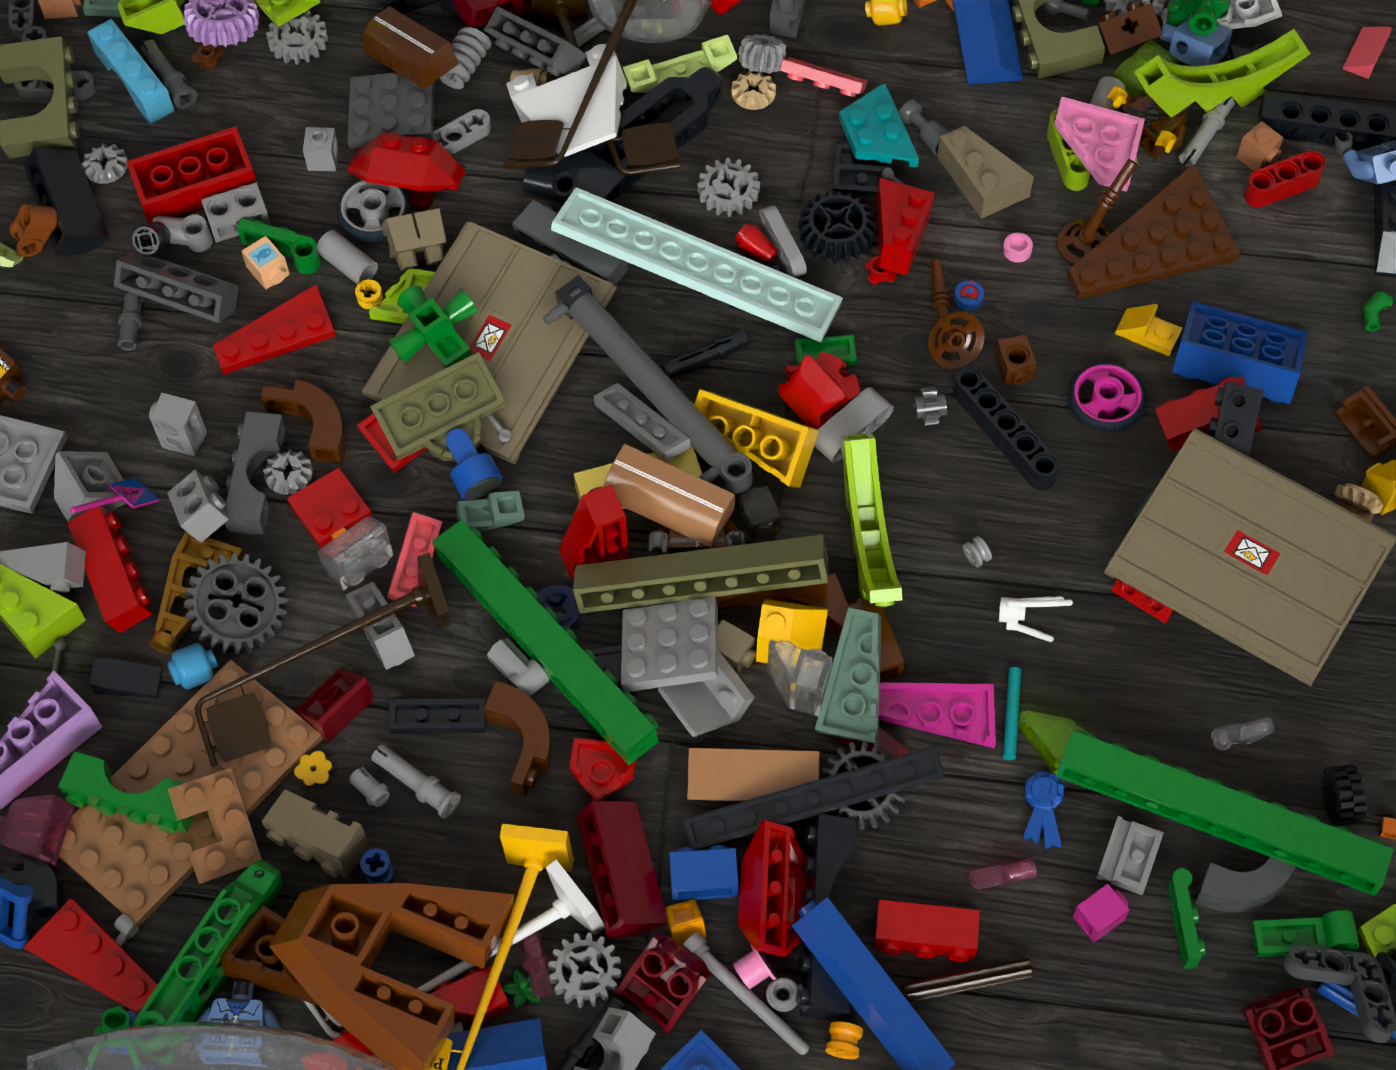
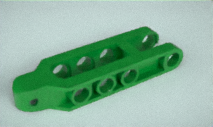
(177, 996)

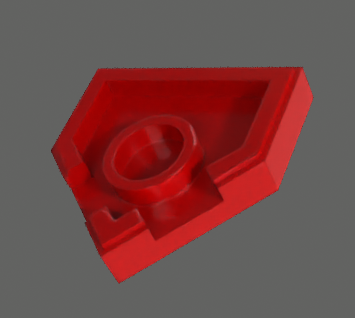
(599, 768)

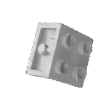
(709, 703)

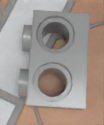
(228, 208)
(178, 424)
(198, 505)

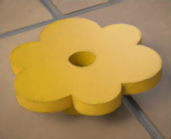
(315, 761)

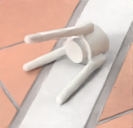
(1014, 609)

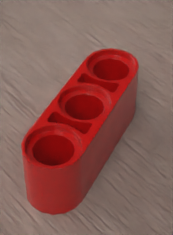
(1284, 179)

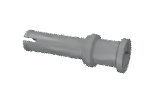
(427, 788)

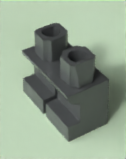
(786, 17)

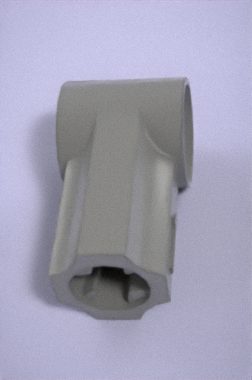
(188, 231)
(516, 667)

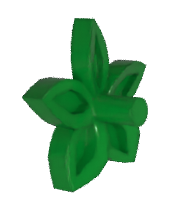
(521, 989)

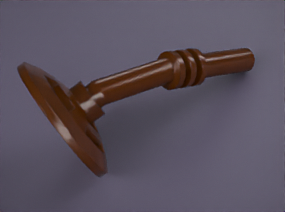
(1088, 227)
(950, 333)

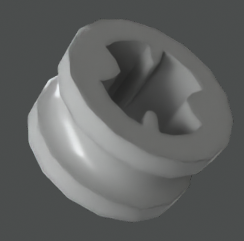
(977, 552)

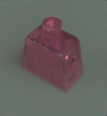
(36, 827)

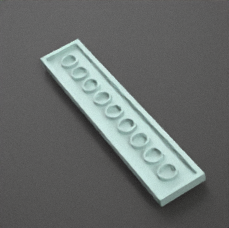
(697, 264)

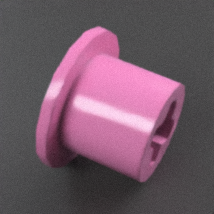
(754, 968)

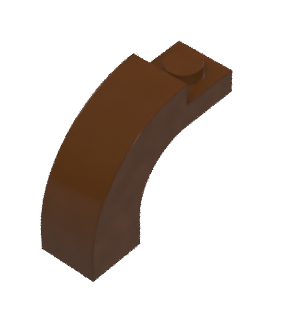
(315, 405)
(520, 713)

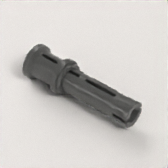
(173, 80)

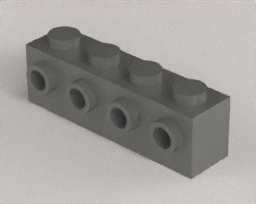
(534, 42)

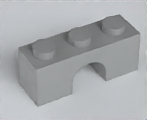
(623, 1040)

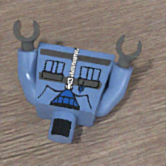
(1369, 164)
(240, 1008)

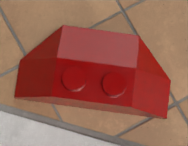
(406, 164)
(771, 889)

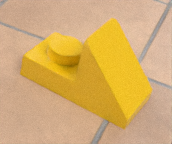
(1147, 330)

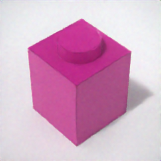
(1101, 912)

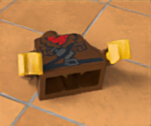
(1159, 129)

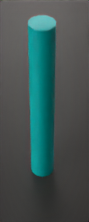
(1012, 713)

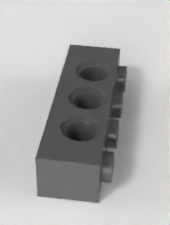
(176, 286)

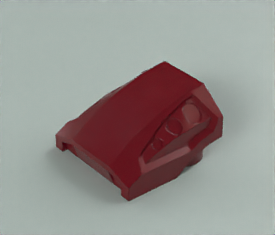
(664, 980)
(1288, 1029)

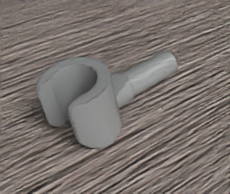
(126, 927)

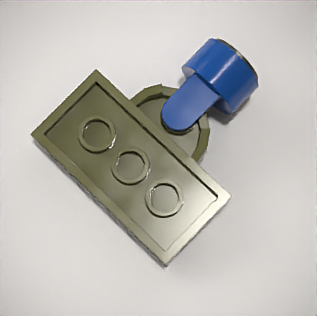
(445, 419)

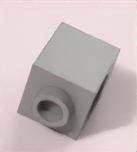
(320, 149)

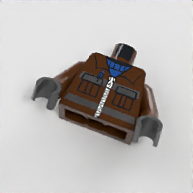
(678, 543)

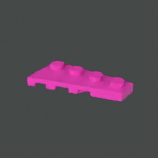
(942, 709)

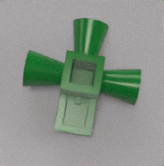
(1203, 14)
(433, 326)

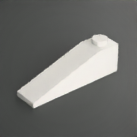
(1244, 13)

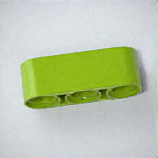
(1072, 170)

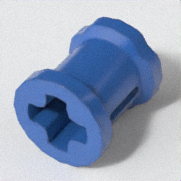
(371, 860)

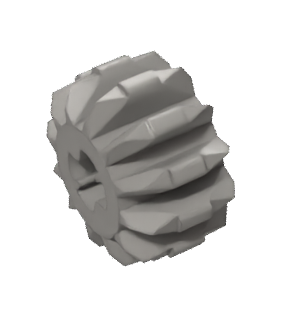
(762, 53)

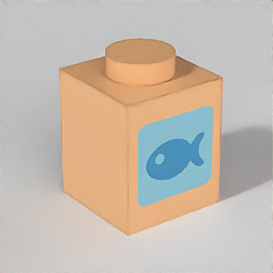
(265, 262)

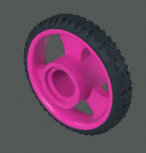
(1105, 407)

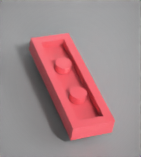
(823, 76)
(417, 541)

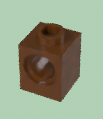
(1015, 349)

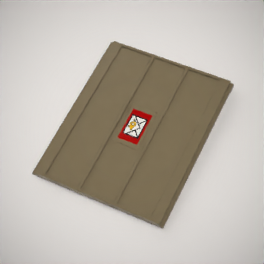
(522, 352)
(1251, 556)

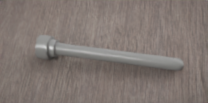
(697, 945)

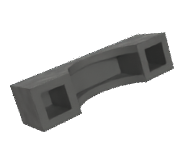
(260, 440)

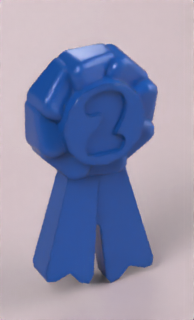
(1043, 794)

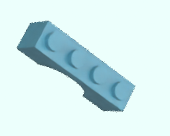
(141, 82)

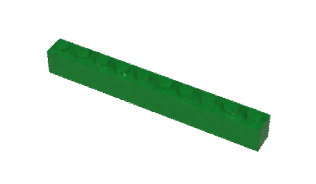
(546, 642)
(1225, 812)

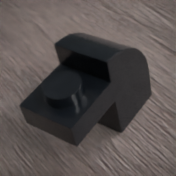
(47, 889)

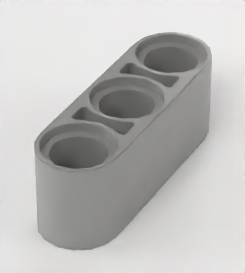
(859, 416)

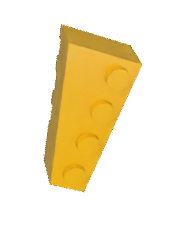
(766, 438)

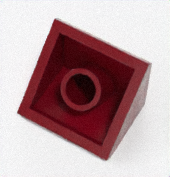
(335, 703)

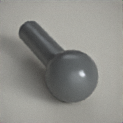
(1058, 6)

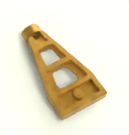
(187, 554)

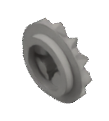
(114, 168)
(296, 480)

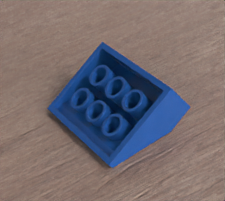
(1231, 344)

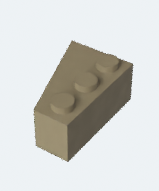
(983, 172)
(316, 834)

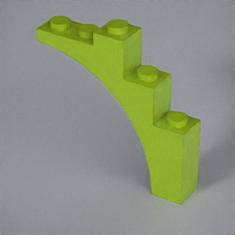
(1209, 85)
(868, 528)

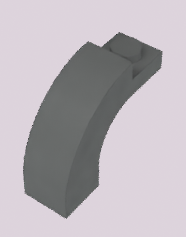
(1243, 891)

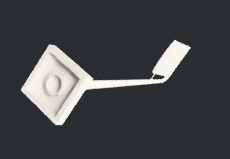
(569, 902)

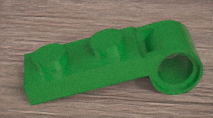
(285, 241)
(1331, 931)

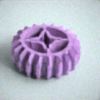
(221, 21)

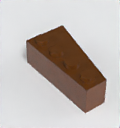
(253, 961)

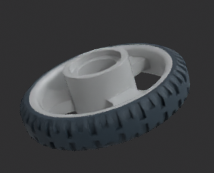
(366, 203)

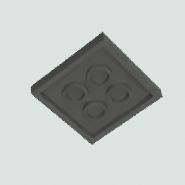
(388, 106)

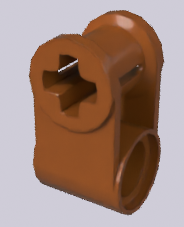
(33, 228)

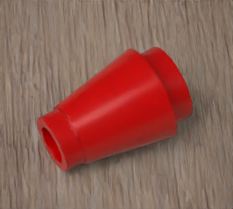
(755, 242)

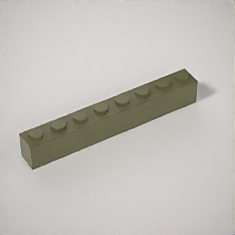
(701, 574)

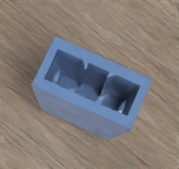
(1195, 48)

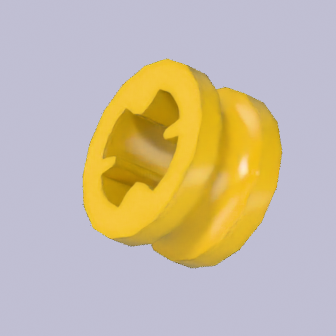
(365, 286)

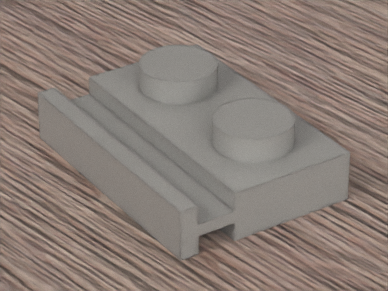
(1130, 855)

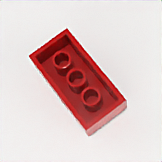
(182, 175)

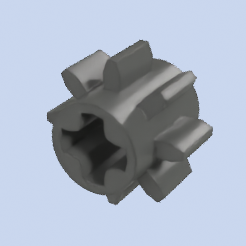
(929, 405)

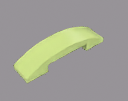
(714, 54)

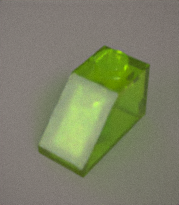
(1048, 735)

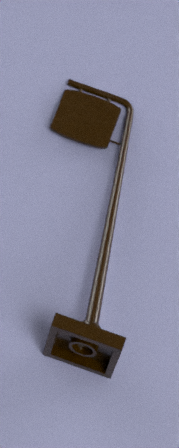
(642, 144)
(240, 724)

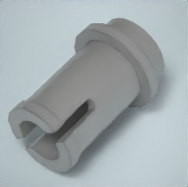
(375, 793)

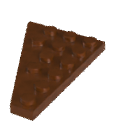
(1165, 238)

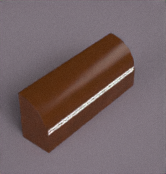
(408, 47)

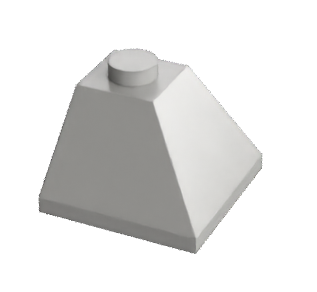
(84, 479)

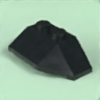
(1385, 228)

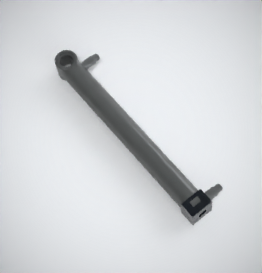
(578, 302)

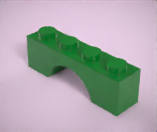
(90, 783)

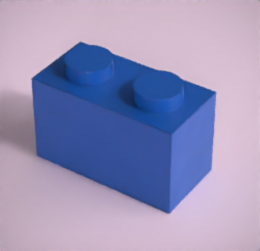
(704, 873)

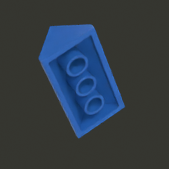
(987, 41)
(502, 1047)

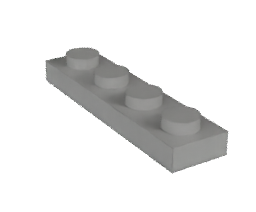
(642, 422)

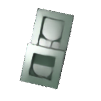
(492, 513)

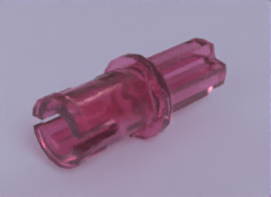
(1003, 874)
(536, 965)

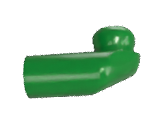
(1371, 309)

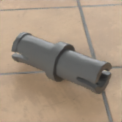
(130, 321)

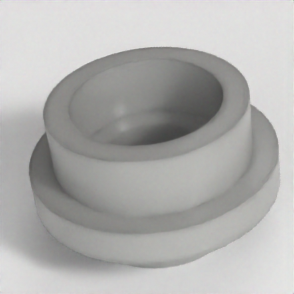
(782, 984)

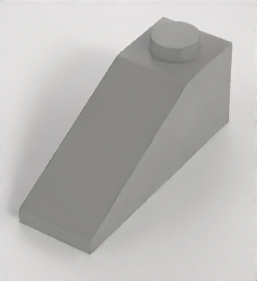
(53, 565)
(385, 635)

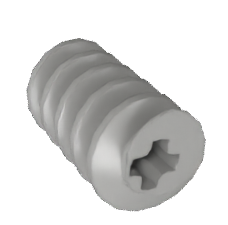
(469, 48)

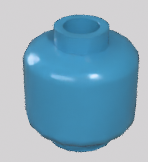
(192, 666)

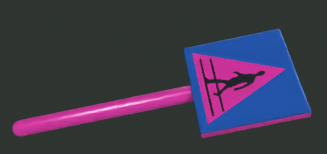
(129, 490)

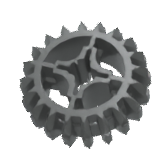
(847, 761)

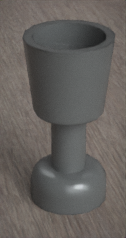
(930, 130)

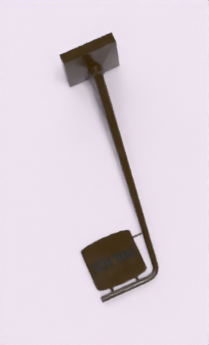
(540, 138)

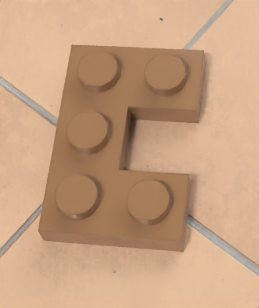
(235, 838)

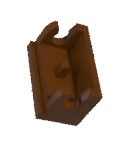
(1368, 422)

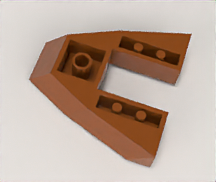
(338, 934)

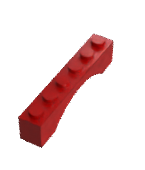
(463, 994)

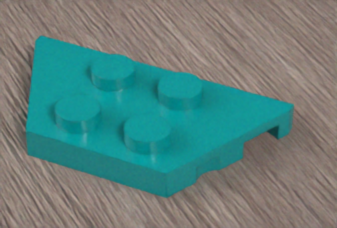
(877, 129)

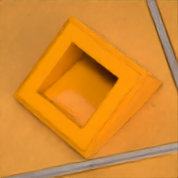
(685, 920)

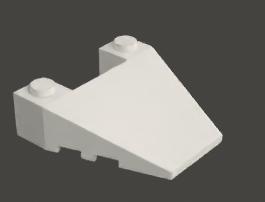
(564, 95)

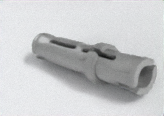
(1212, 122)

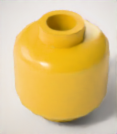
(886, 11)

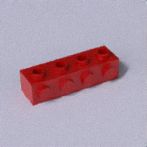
(110, 568)

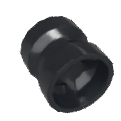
(157, 235)

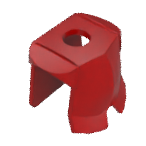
(818, 389)

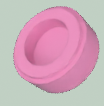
(1017, 247)

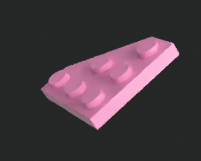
(1099, 137)

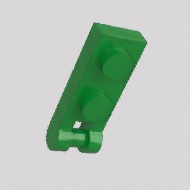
(1184, 918)

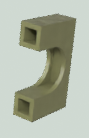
(1054, 51)
(55, 125)

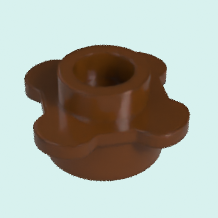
(208, 56)

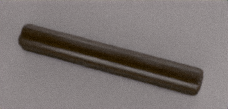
(967, 980)

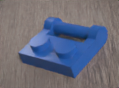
(20, 895)

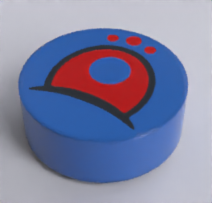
(969, 295)

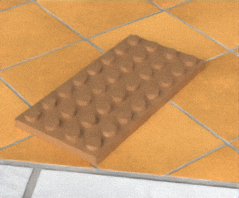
(143, 865)

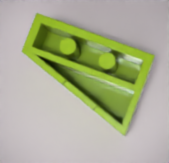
(35, 612)

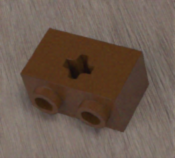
(1144, 23)

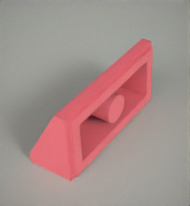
(1367, 50)

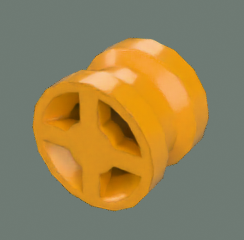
(844, 1040)

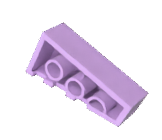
(43, 736)

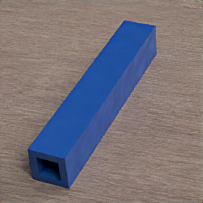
(869, 989)

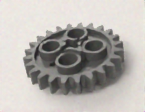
(230, 630)

